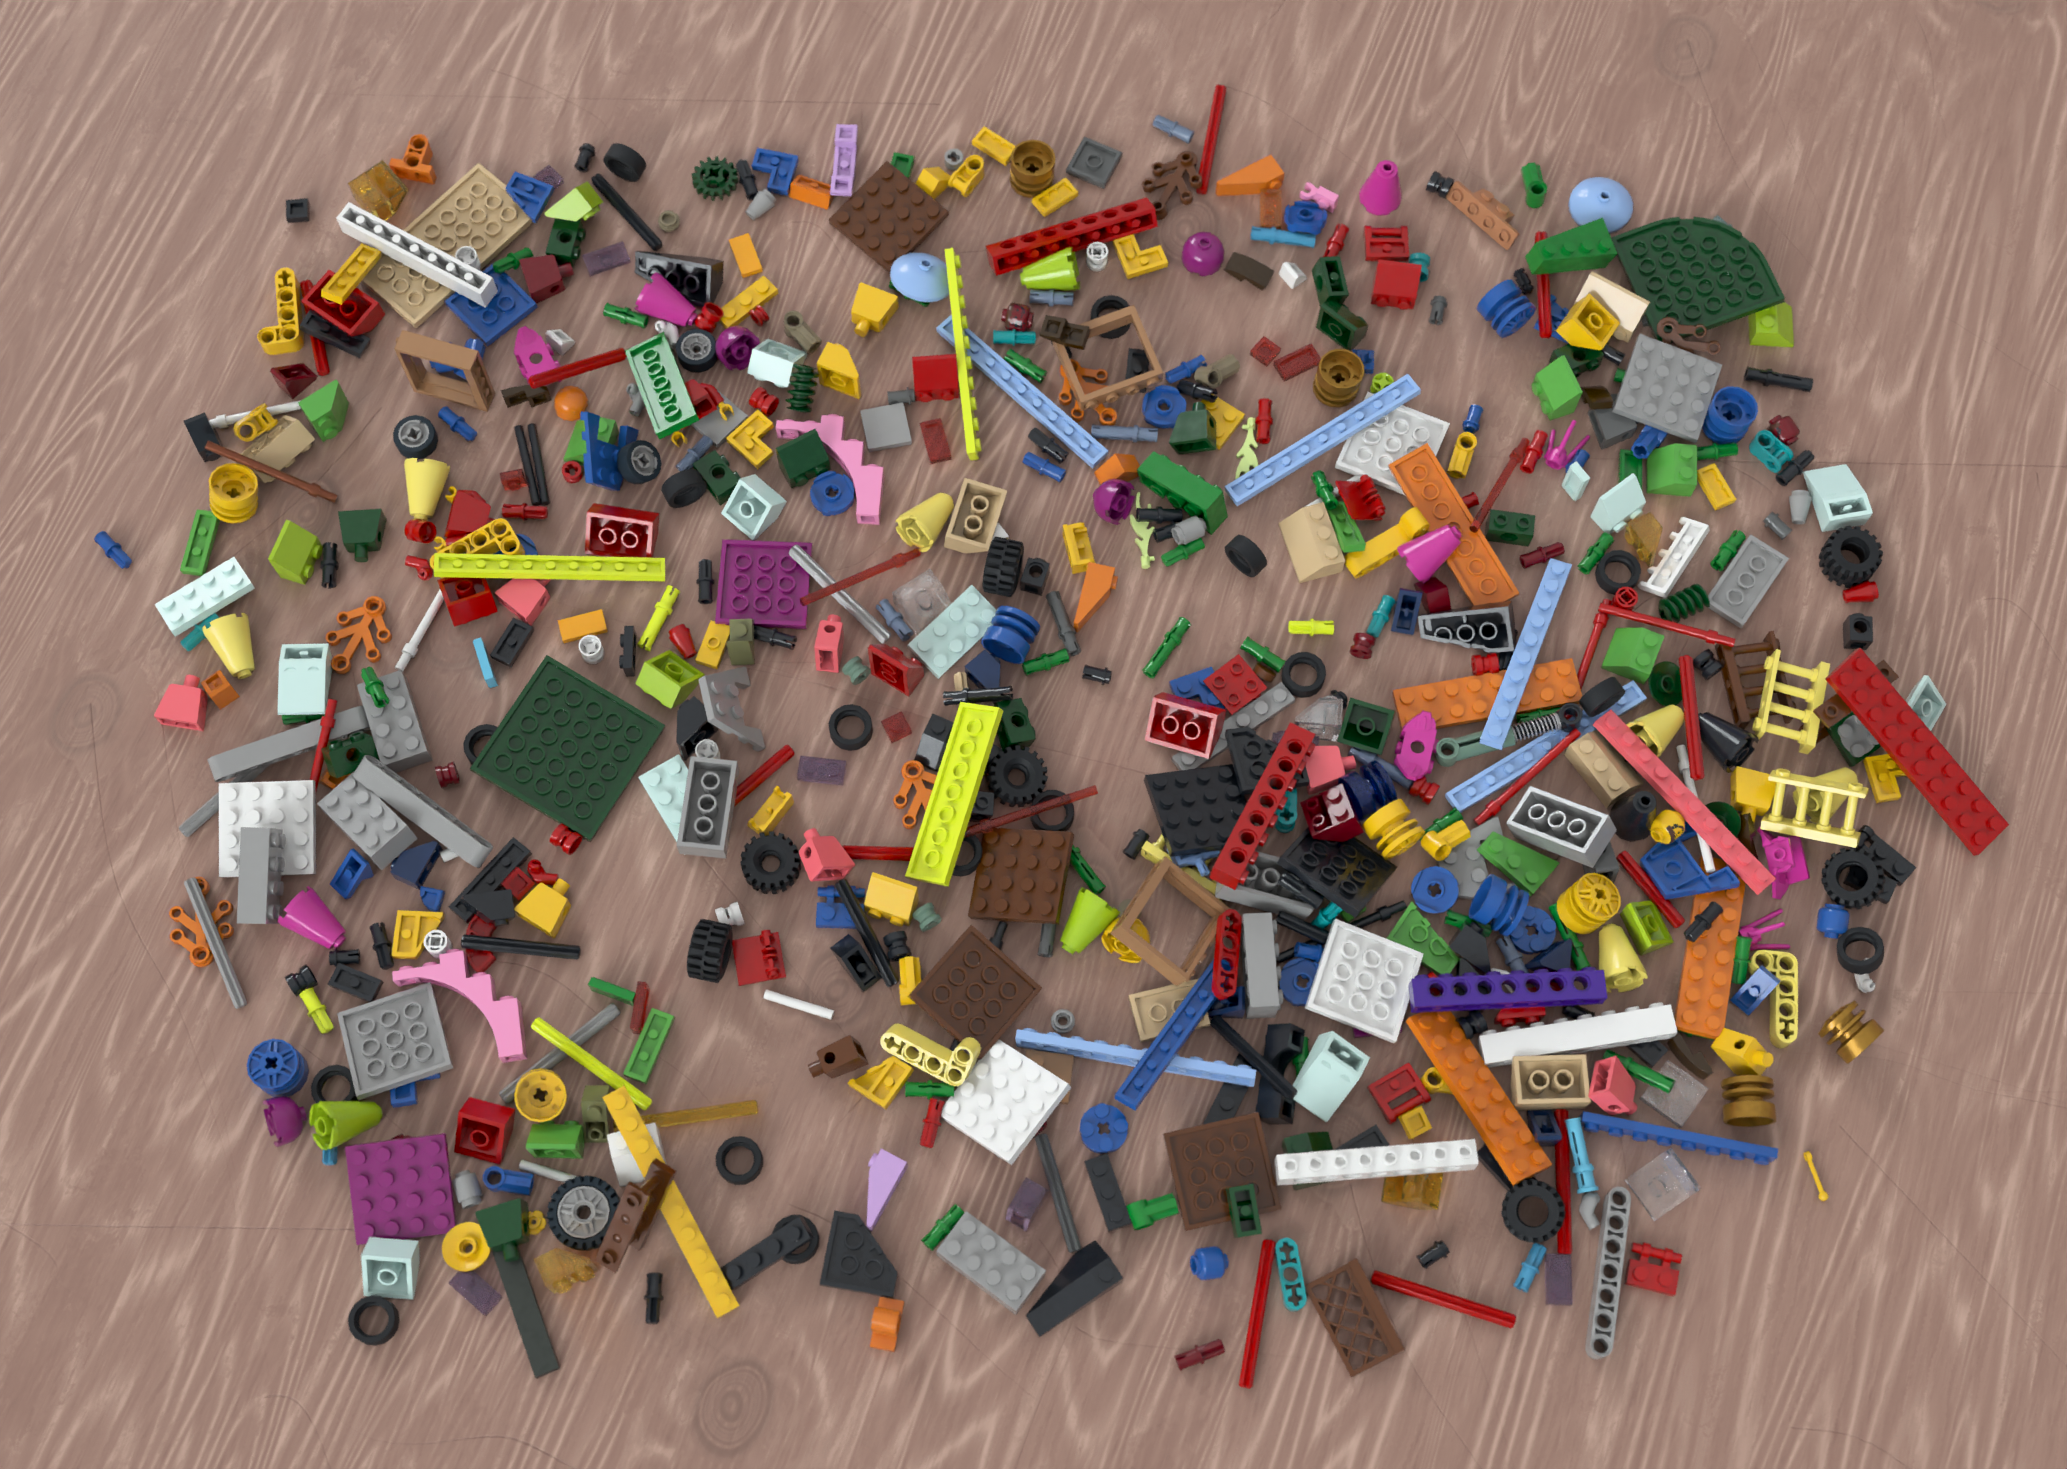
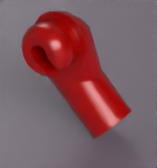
(422, 565)
(539, 875)

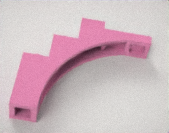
(849, 454)
(453, 973)

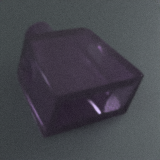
(1026, 1203)

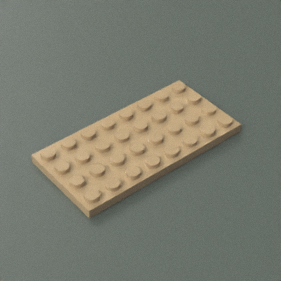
(469, 214)

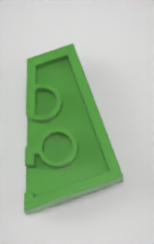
(1519, 863)
(1416, 933)

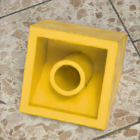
(1588, 324)
(838, 370)
(891, 900)

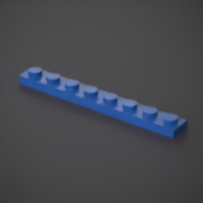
(1169, 1040)
(1687, 1140)

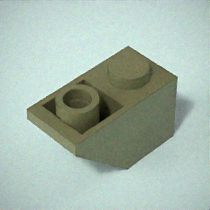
(595, 1114)

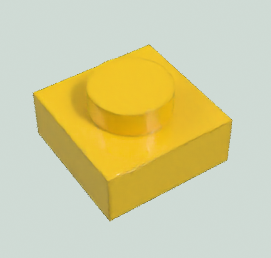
(1415, 1122)

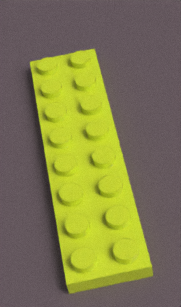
(954, 793)

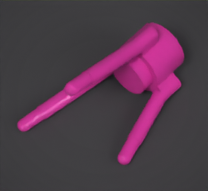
(1557, 457)
(1755, 933)

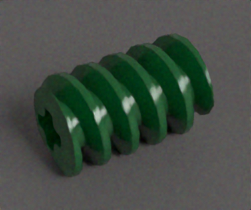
(802, 388)
(1683, 603)

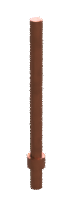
(312, 489)

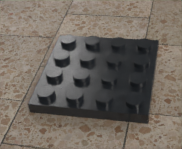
(1196, 807)
(1340, 871)

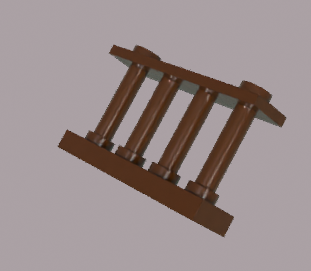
(1732, 673)
(1836, 709)
(635, 1215)

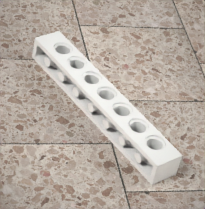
(1376, 1162)

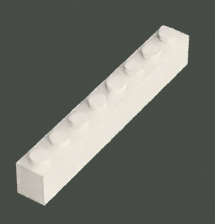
(417, 254)
(1578, 1035)

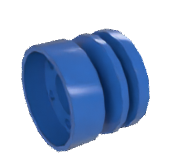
(1506, 308)
(1729, 415)
(1010, 634)
(1498, 905)
(286, 1077)

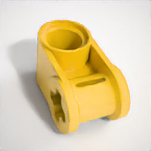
(965, 178)
(256, 423)

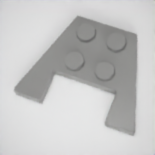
(723, 705)
(1467, 863)

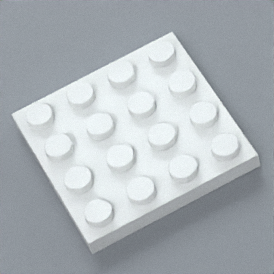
(1387, 441)
(269, 805)
(1364, 981)
(1004, 1101)

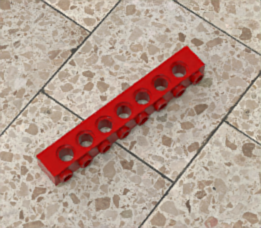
(1075, 233)
(1232, 873)

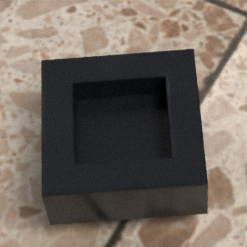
(297, 210)

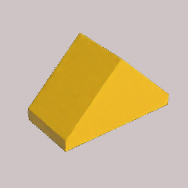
(933, 181)

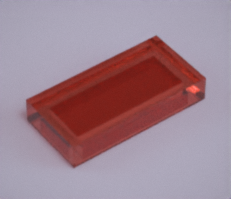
(1297, 362)
(935, 441)
(639, 1007)

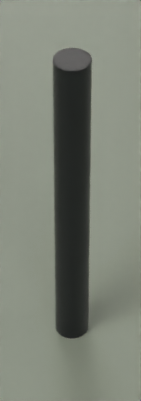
(538, 463)
(527, 466)

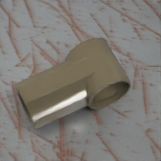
(801, 333)
(1217, 371)

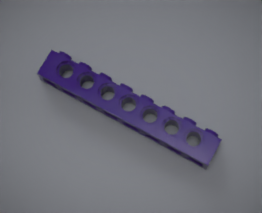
(1423, 1001)

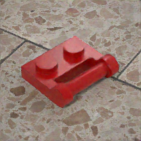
(1386, 248)
(1395, 1085)

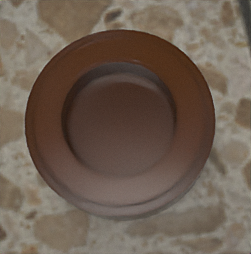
(1264, 672)

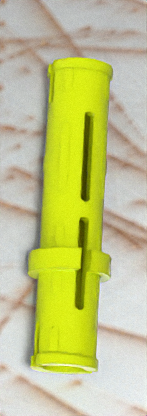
(658, 618)

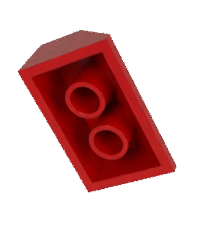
(356, 314)
(620, 531)
(1184, 724)

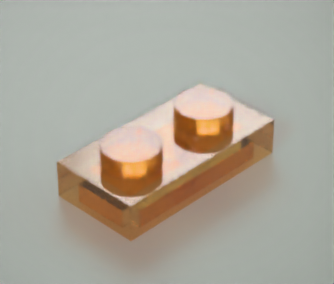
(1270, 208)

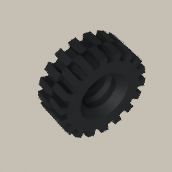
(1028, 764)
(766, 846)

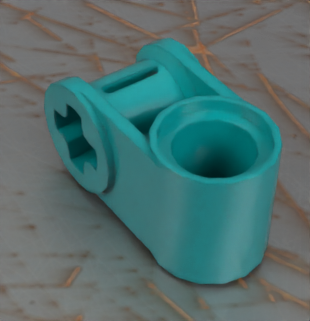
(1771, 451)
(1289, 812)

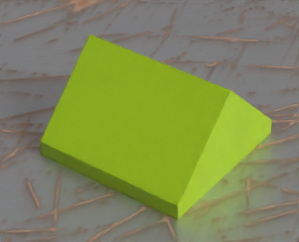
(1645, 926)

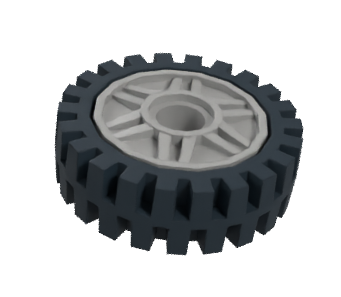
(565, 1209)

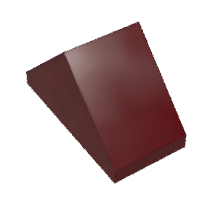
(293, 378)
(1434, 595)

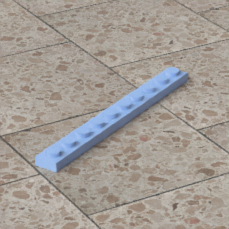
(1028, 397)
(1322, 440)
(1525, 654)
(1523, 759)
(1125, 1055)

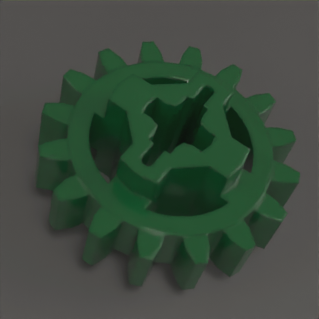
(715, 178)

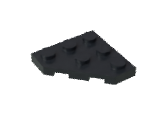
(1251, 756)
(856, 1259)

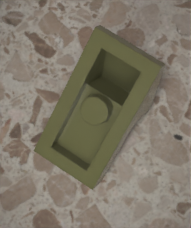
(741, 642)

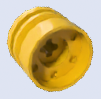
(233, 493)
(1391, 826)
(1588, 903)
(534, 1108)

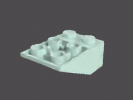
(1837, 497)
(304, 679)
(1328, 1074)

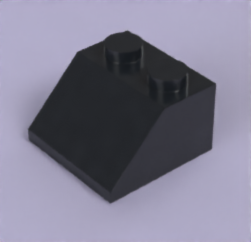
(692, 726)

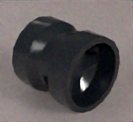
(1435, 183)
(1707, 664)
(896, 946)
(301, 980)
(1473, 1024)

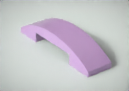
(844, 160)

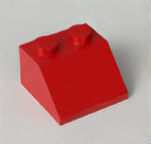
(1395, 284)
(935, 377)
(467, 598)
(484, 1130)

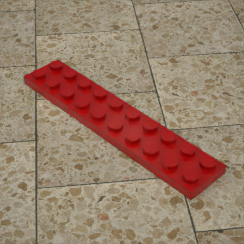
(1917, 751)

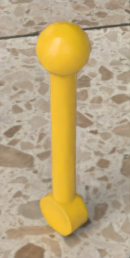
(1822, 1194)

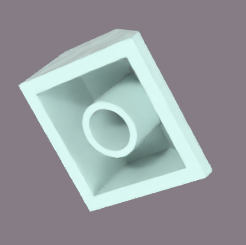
(775, 362)
(1619, 505)
(753, 506)
(390, 1267)

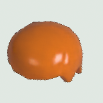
(570, 402)

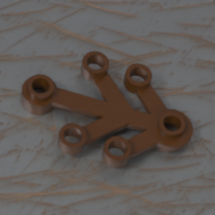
(1184, 163)
(1686, 345)

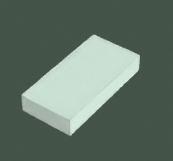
(1575, 481)

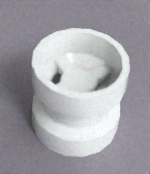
(469, 256)
(1097, 256)
(591, 644)
(707, 748)
(734, 913)
(439, 947)

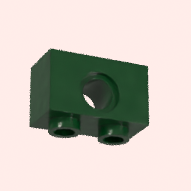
(565, 231)
(1330, 280)
(1589, 358)
(711, 466)
(1509, 527)
(1007, 733)
(336, 752)
(1243, 1211)

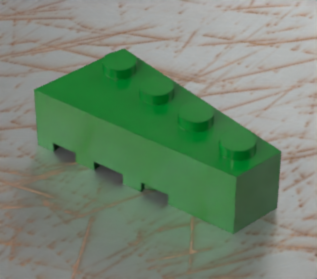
(1573, 250)
(1184, 490)

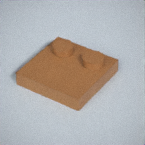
(1056, 1063)

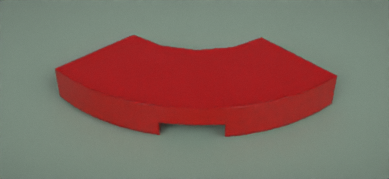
(480, 959)

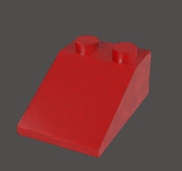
(895, 668)

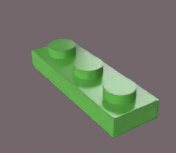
(1346, 529)
(200, 543)
(649, 1046)

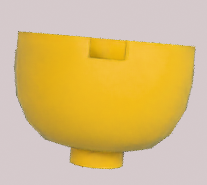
(1113, 944)

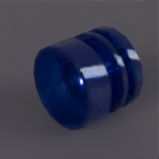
(1369, 788)

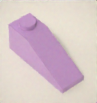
(883, 1180)

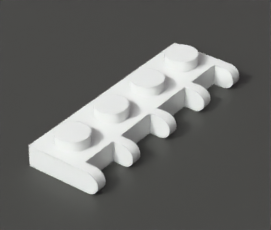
(1675, 558)

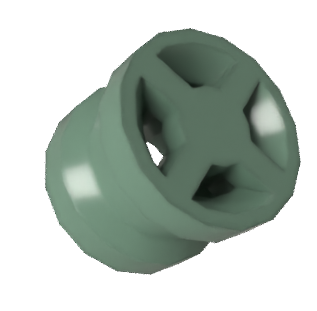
(856, 670)
(927, 917)

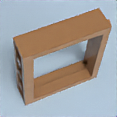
(1130, 386)
(475, 394)
(1192, 890)

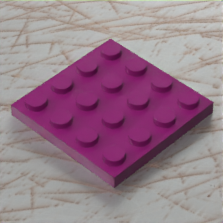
(762, 584)
(401, 1188)

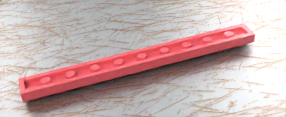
(1684, 802)

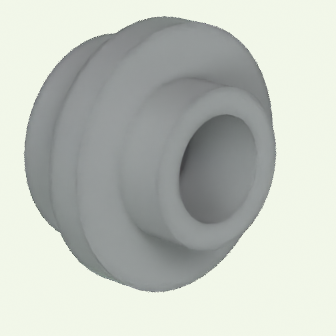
(1062, 1013)

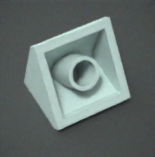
(1926, 701)

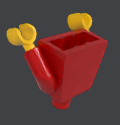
(705, 400)
(466, 515)

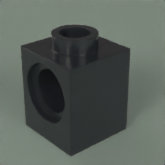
(1035, 584)
(1857, 640)
(982, 807)

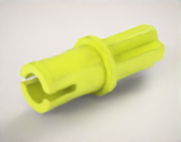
(1311, 627)
(316, 1011)

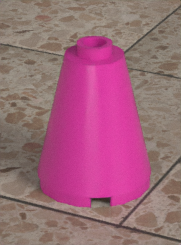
(1382, 189)
(665, 302)
(1430, 551)
(313, 920)

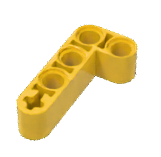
(286, 309)
(493, 539)
(1384, 546)

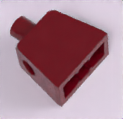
(544, 276)

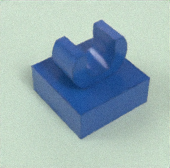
(1367, 358)

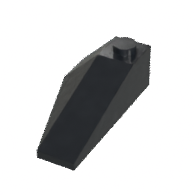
(691, 276)
(1478, 627)
(935, 741)
(1080, 1282)

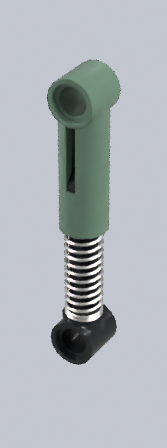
(1469, 746)

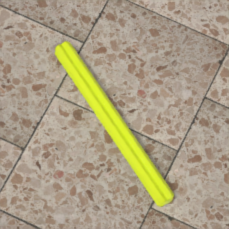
(589, 1062)

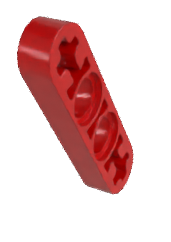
(1225, 953)

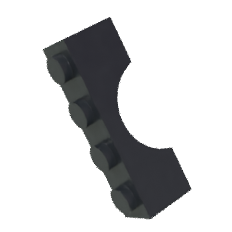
(1282, 1045)

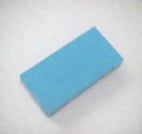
(485, 663)

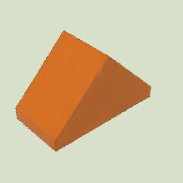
(1118, 467)
(219, 689)

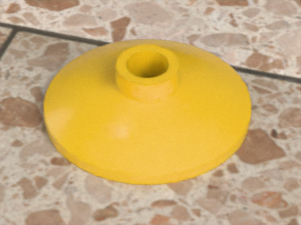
(456, 1242)

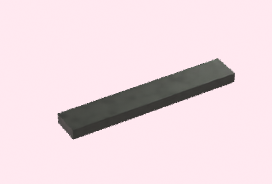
(527, 1315)

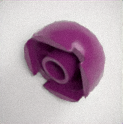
(1203, 253)
(735, 347)
(1113, 500)
(284, 1119)

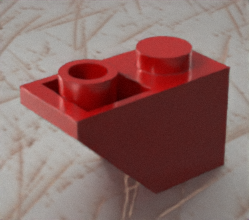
(1510, 1016)

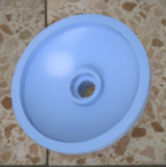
(1588, 205)
(920, 277)

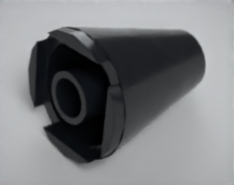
(1726, 741)
(1634, 816)

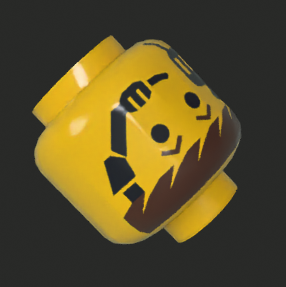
(1667, 826)

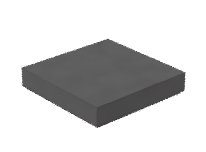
(1094, 162)

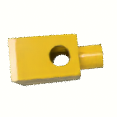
(872, 309)
(1751, 791)
(545, 907)
(1742, 1053)

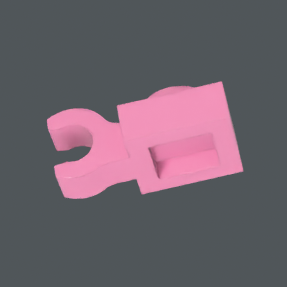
(1321, 196)

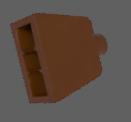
(847, 1056)

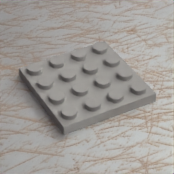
(1667, 388)
(394, 1041)

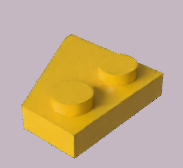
(411, 930)
(883, 1081)

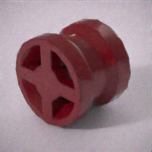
(1362, 645)
(447, 774)

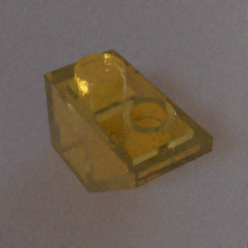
(1645, 536)

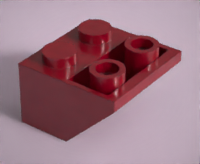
(1332, 815)

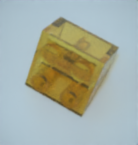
(379, 191)
(1413, 1191)
(563, 1268)

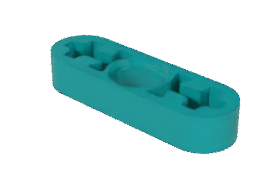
(1286, 1294)

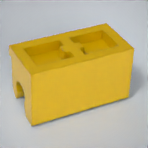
(1077, 547)
(771, 812)

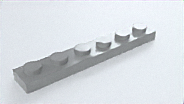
(1250, 716)

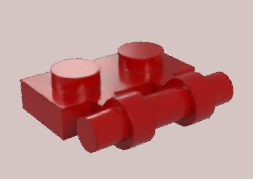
(1651, 1276)

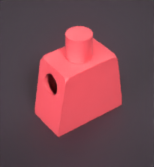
(524, 598)
(829, 638)
(183, 705)
(1326, 767)
(824, 857)
(1612, 1087)

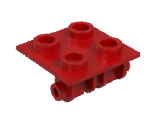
(1361, 499)
(1235, 684)
(758, 958)

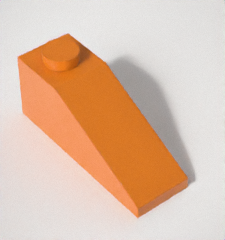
(1250, 179)
(1095, 591)

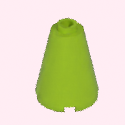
(1053, 272)
(1086, 921)
(342, 1120)

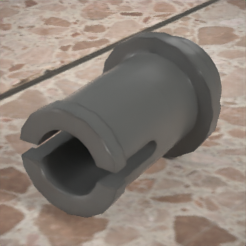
(1438, 306)
(900, 396)
(1777, 525)

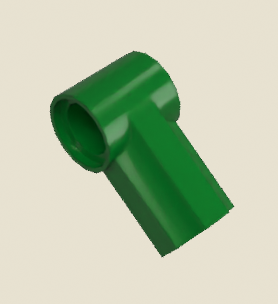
(1534, 185)
(1146, 1213)

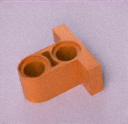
(414, 156)
(886, 1324)

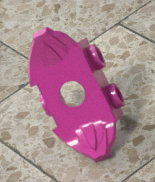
(528, 344)
(1419, 729)
(1785, 861)

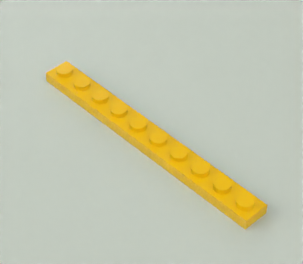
(674, 1206)

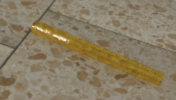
(700, 1114)

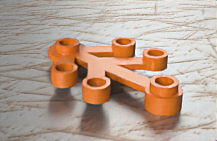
(1087, 388)
(359, 632)
(922, 795)
(201, 942)

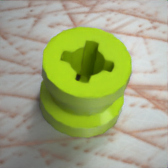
(1380, 380)

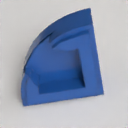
(432, 898)

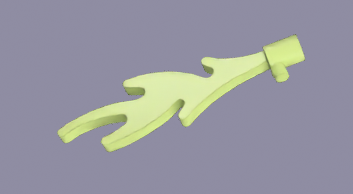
(1249, 458)
(1141, 530)

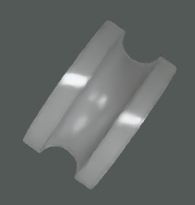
(948, 159)

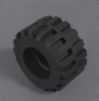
(1860, 544)
(1003, 566)
(1848, 858)
(709, 950)
(1517, 1227)

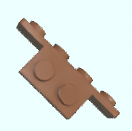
(1485, 212)

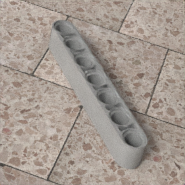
(284, 745)
(423, 811)
(1601, 1282)

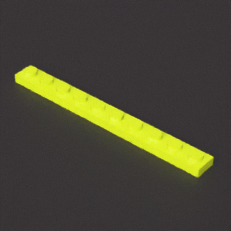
(964, 362)
(549, 567)

